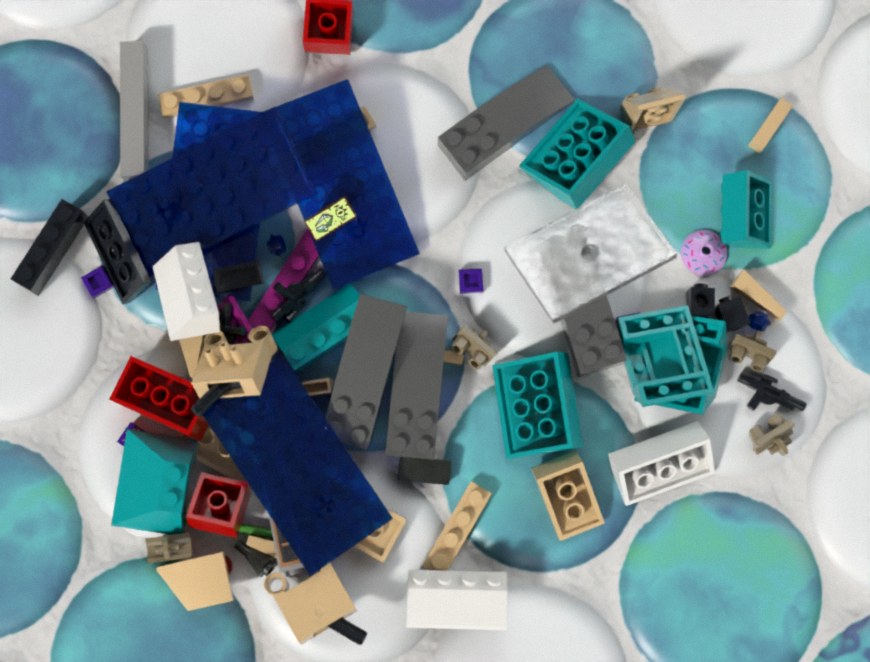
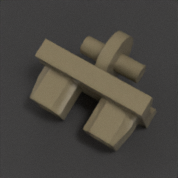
(475, 345)
(752, 348)
(776, 439)
(169, 547)

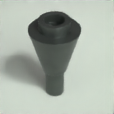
(261, 563)

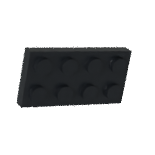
(117, 251)

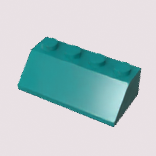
(318, 329)

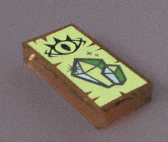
(330, 219)

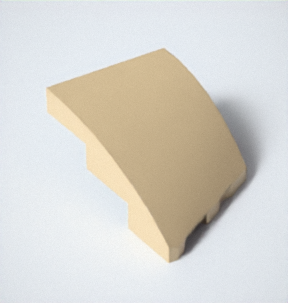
(199, 581)

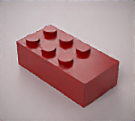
(159, 397)

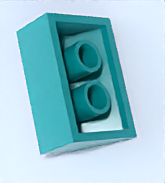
(746, 210)

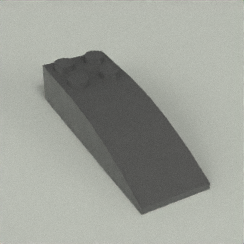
(504, 121)
(593, 335)
(365, 370)
(417, 386)

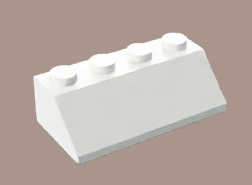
(186, 293)
(662, 463)
(457, 600)

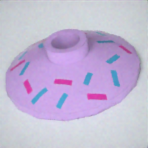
(696, 260)

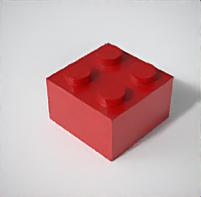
(328, 26)
(218, 505)

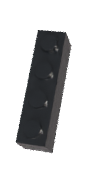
(49, 247)

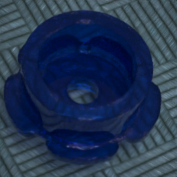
(276, 245)
(759, 321)

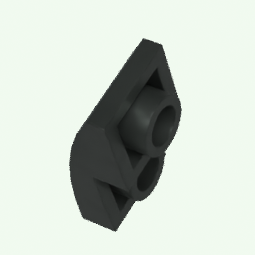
(424, 470)

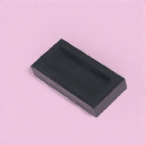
(238, 276)

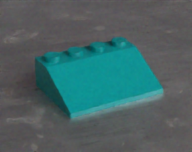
(578, 153)
(537, 405)

